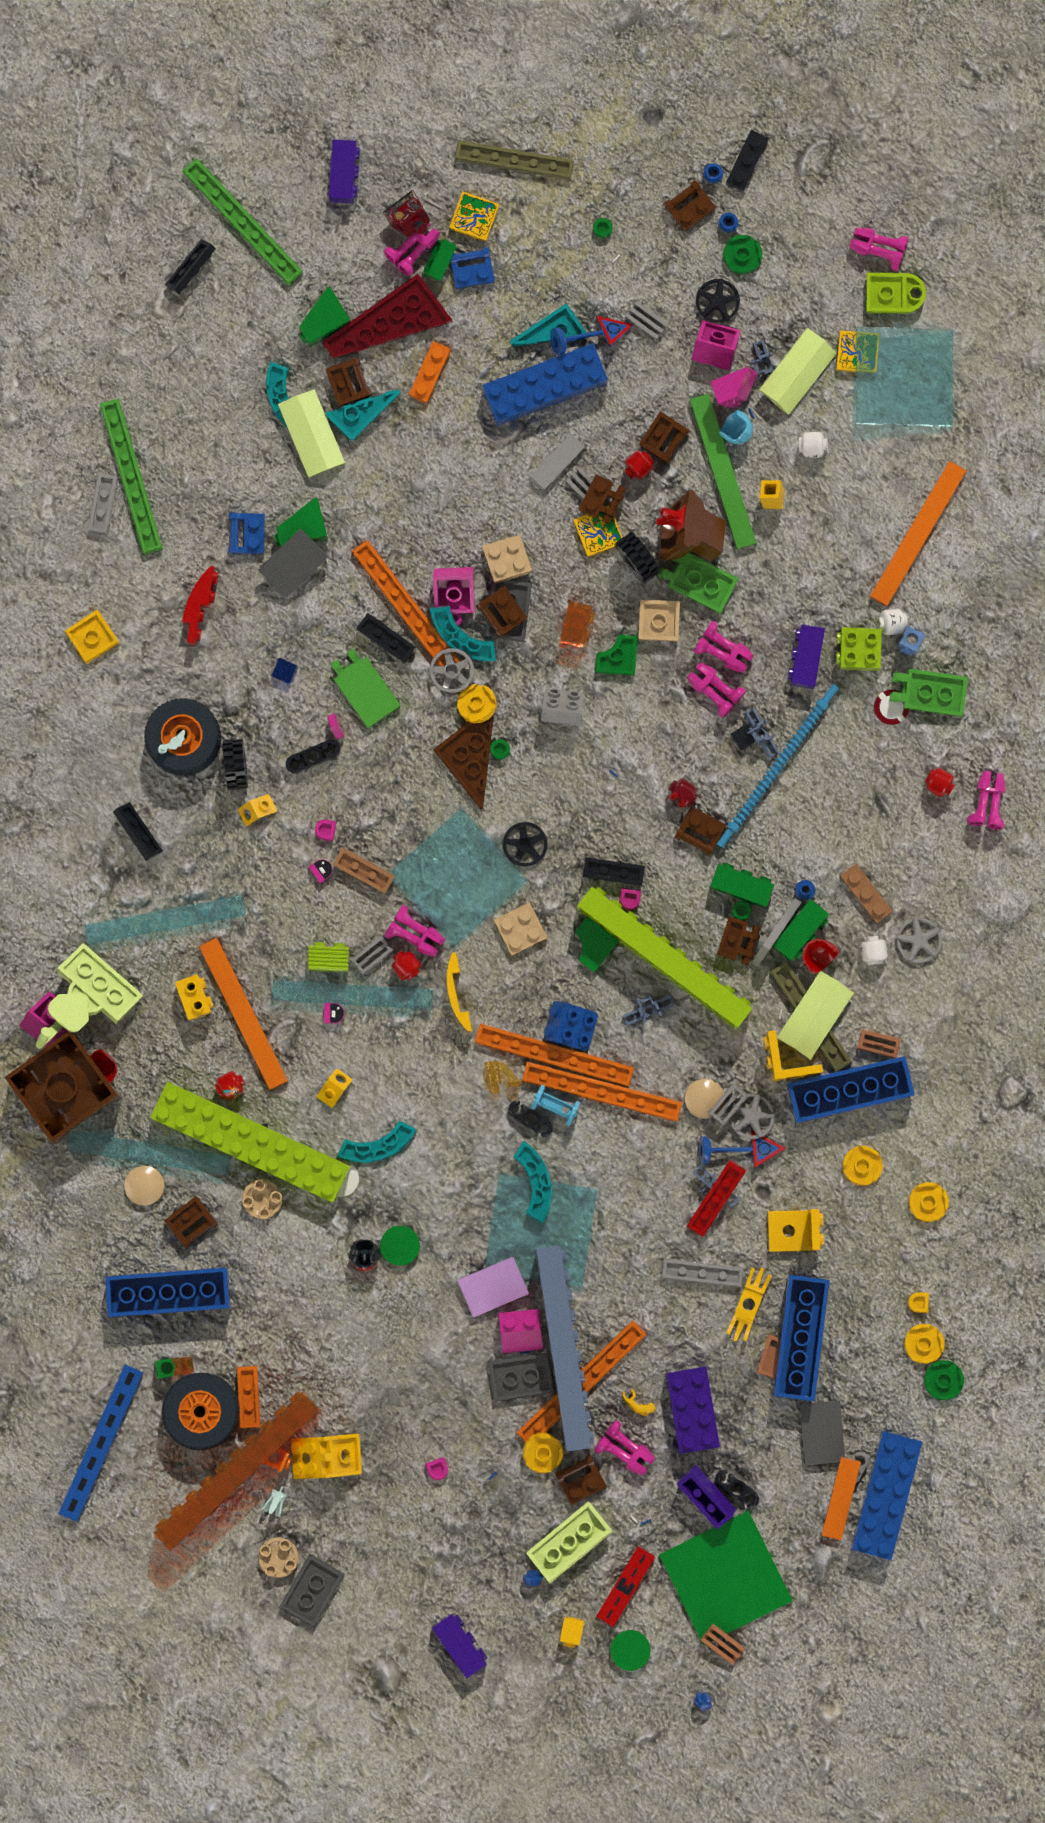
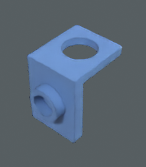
(907, 648)

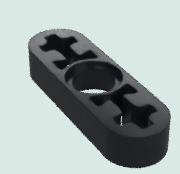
(301, 767)

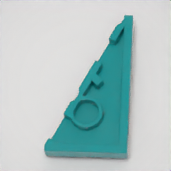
(540, 332)
(357, 417)

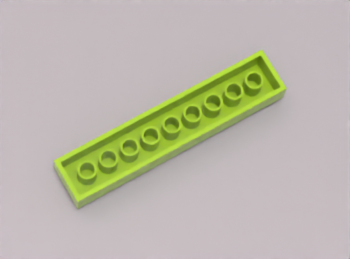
(664, 958)
(250, 1142)

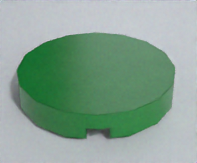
(742, 254)
(400, 1245)
(943, 1380)
(630, 1650)

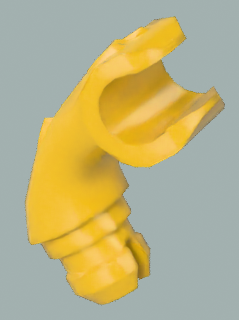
(641, 1409)

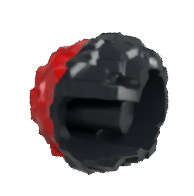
(364, 1254)

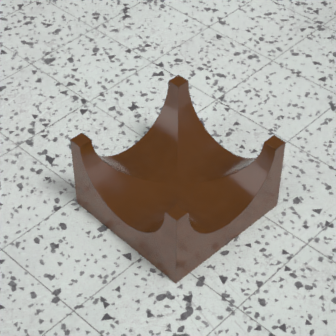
(62, 1087)

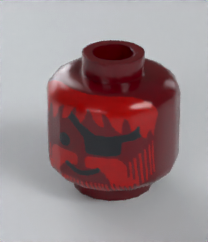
(682, 793)

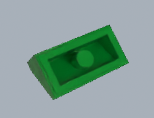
(439, 259)

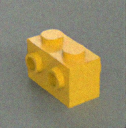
(192, 998)

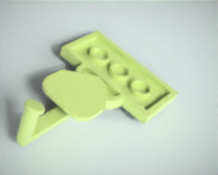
(92, 990)

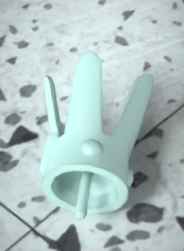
(275, 1502)

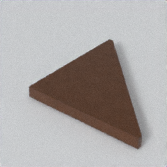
(468, 757)

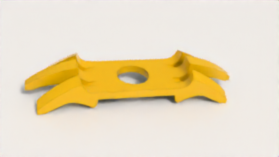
(747, 1316)

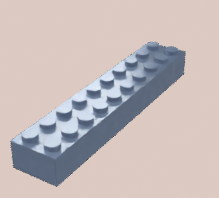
(563, 1348)

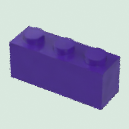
(344, 171)
(806, 656)
(706, 1497)
(460, 1644)

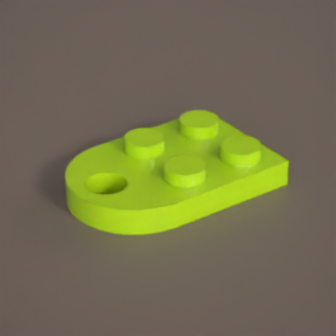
(891, 293)

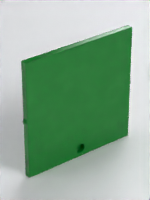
(726, 1576)

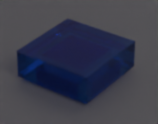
(284, 671)

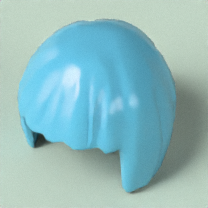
(737, 428)

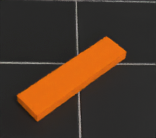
(841, 1498)

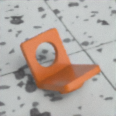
(283, 1463)

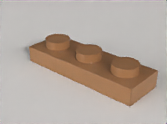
(364, 870)
(866, 893)

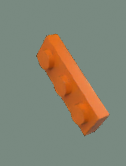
(429, 372)
(248, 1396)

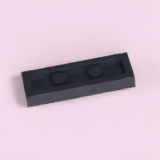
(747, 160)
(190, 266)
(386, 638)
(137, 831)
(613, 871)

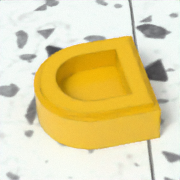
(919, 1302)

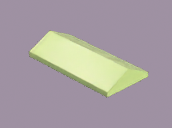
(797, 371)
(311, 433)
(815, 1015)
(569, 1542)

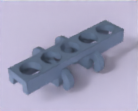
(760, 360)
(758, 727)
(641, 1010)
(703, 1190)

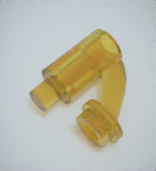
(493, 1077)

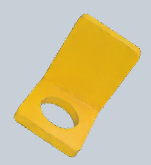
(258, 808)
(333, 1089)

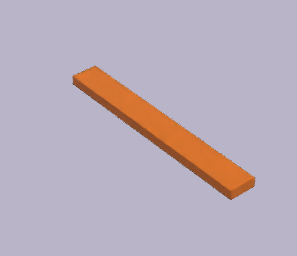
(918, 533)
(402, 602)
(243, 1013)
(554, 1055)
(602, 1091)
(593, 1373)

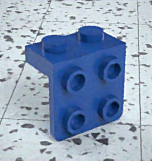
(570, 1025)

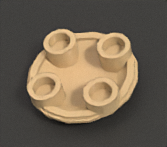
(702, 1097)
(144, 1185)
(262, 1199)
(278, 1557)

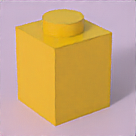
(772, 494)
(571, 1631)

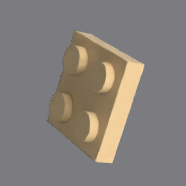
(507, 559)
(659, 620)
(520, 929)

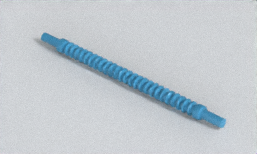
(821, 705)

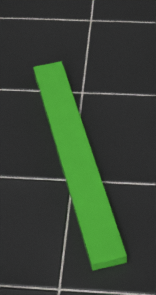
(242, 221)
(722, 471)
(131, 476)

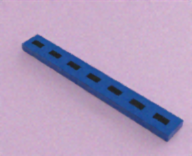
(101, 1443)

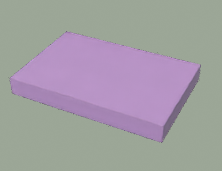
(493, 1286)

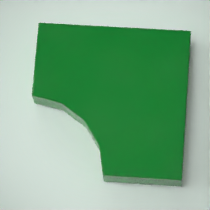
(619, 658)
(595, 944)

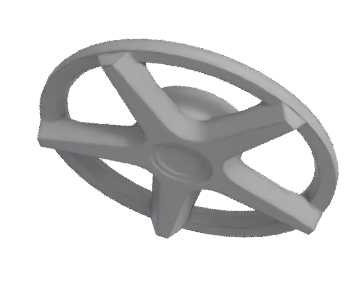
(451, 670)
(919, 940)
(753, 1116)

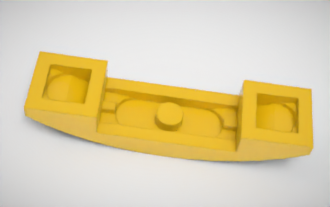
(463, 1017)

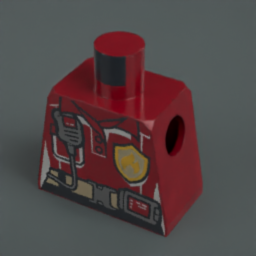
(407, 215)

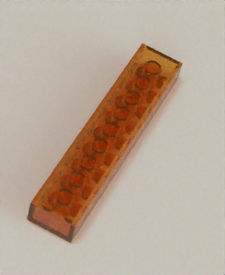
(237, 1470)

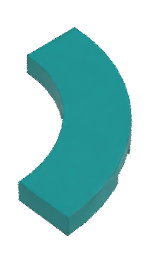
(276, 388)
(458, 639)
(377, 1149)
(539, 1179)

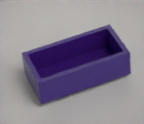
(692, 1409)

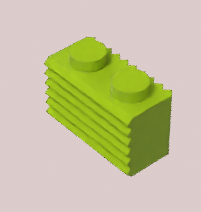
(328, 958)

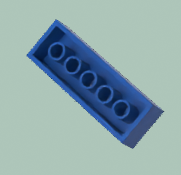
(545, 384)
(850, 1089)
(168, 1292)
(801, 1338)
(886, 1495)

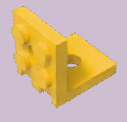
(773, 1062)
(806, 1230)
(326, 1456)

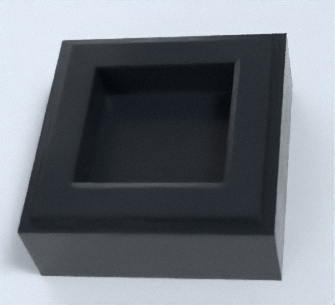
(742, 738)

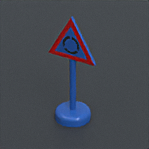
(610, 328)
(762, 1149)

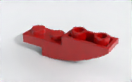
(200, 597)

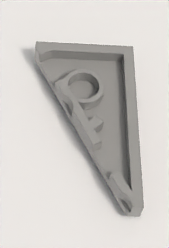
(774, 931)

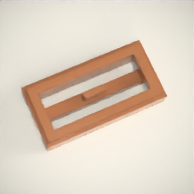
(862, 1040)
(736, 1654)

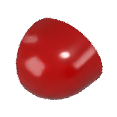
(819, 954)
(105, 1063)

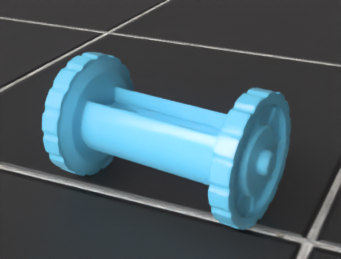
(555, 1105)

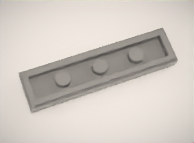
(702, 1272)

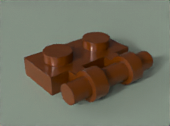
(596, 497)
(732, 940)

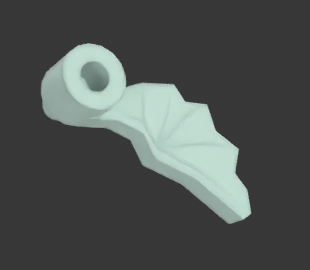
(174, 743)

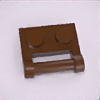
(693, 211)
(342, 384)
(658, 434)
(506, 607)
(703, 825)
(187, 1216)
(583, 1486)

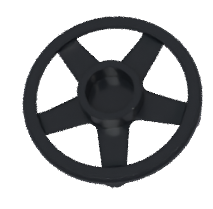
(717, 300)
(525, 844)

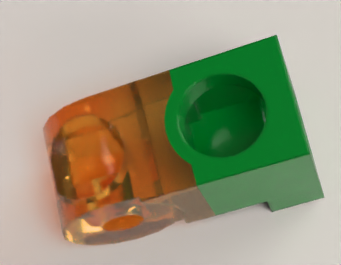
(174, 1367)

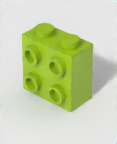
(859, 649)

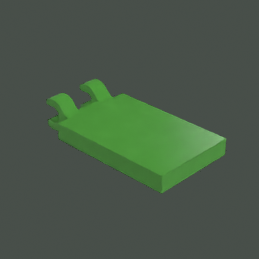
(700, 581)
(364, 689)
(931, 692)

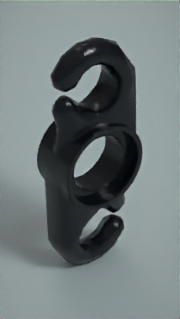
(539, 1121)
(746, 1489)

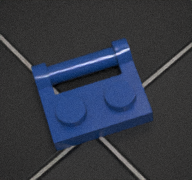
(473, 274)
(253, 533)

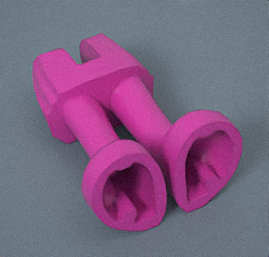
(425, 242)
(867, 247)
(730, 659)
(699, 685)
(979, 817)
(427, 933)
(637, 1451)

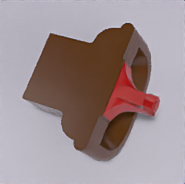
(689, 528)

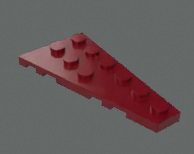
(398, 315)

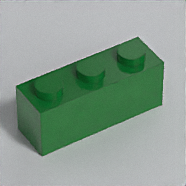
(742, 885)
(801, 931)

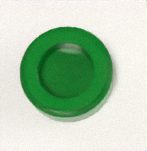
(602, 228)
(500, 749)
(741, 910)

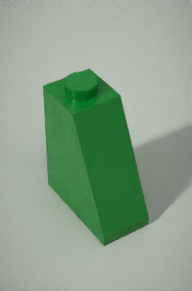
(323, 319)
(308, 519)

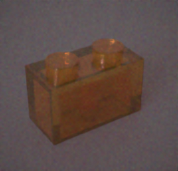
(576, 624)

